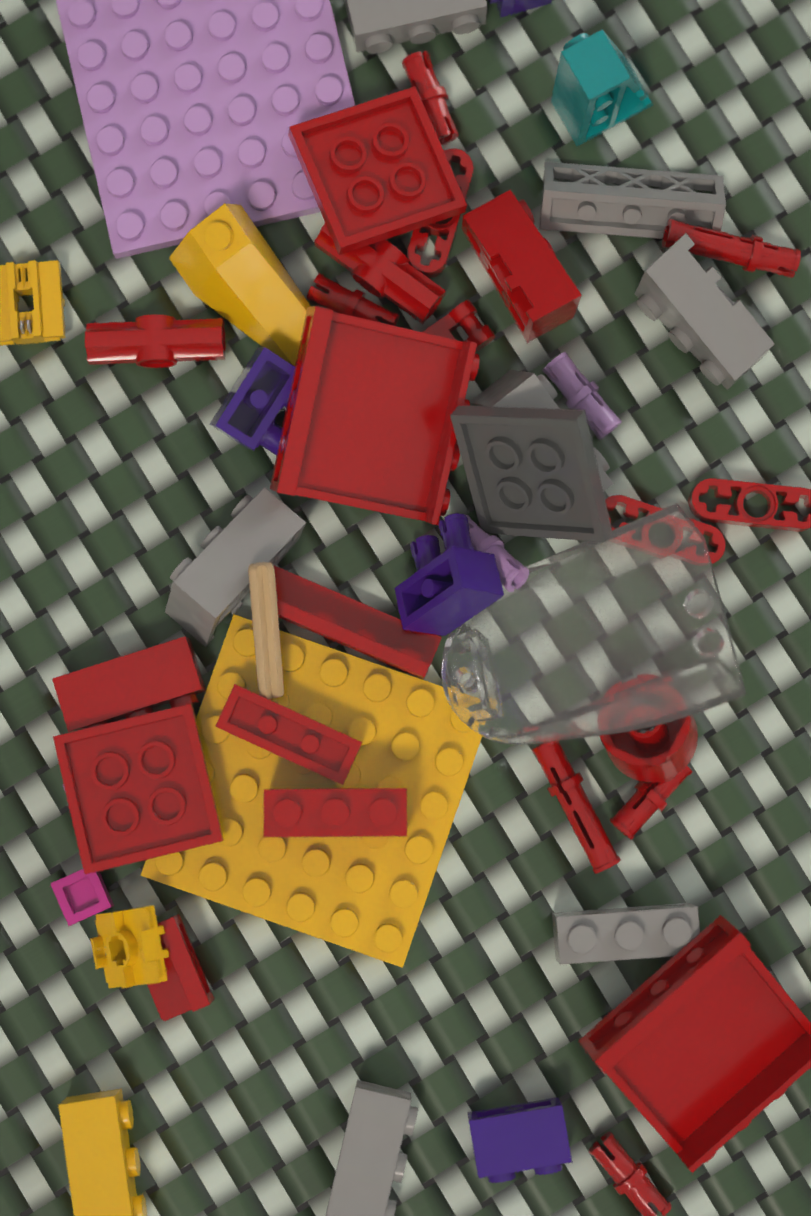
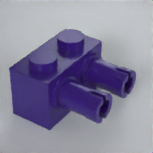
(255, 400)
(447, 585)

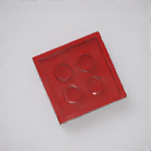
(377, 170)
(138, 788)

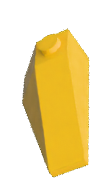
(243, 280)

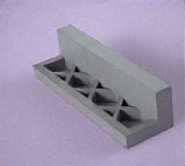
(630, 206)

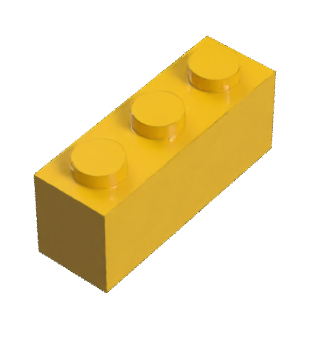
(100, 1155)

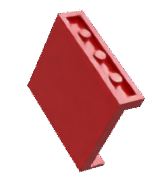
(373, 416)
(704, 1043)

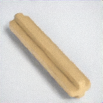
(266, 629)

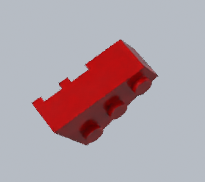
(521, 265)

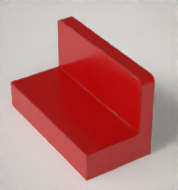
(186, 982)

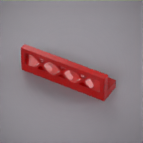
(353, 624)

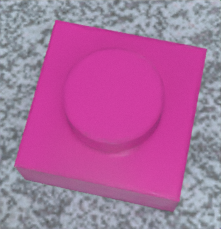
(81, 895)

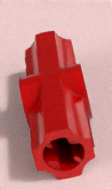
(387, 273)
(155, 341)

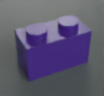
(519, 1139)

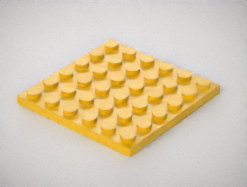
(332, 888)

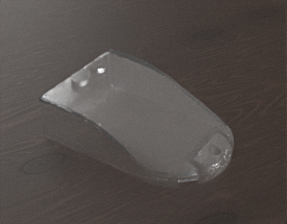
(598, 640)

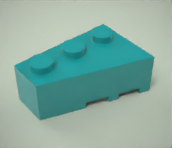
(595, 87)

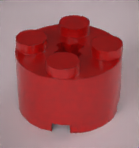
(656, 753)

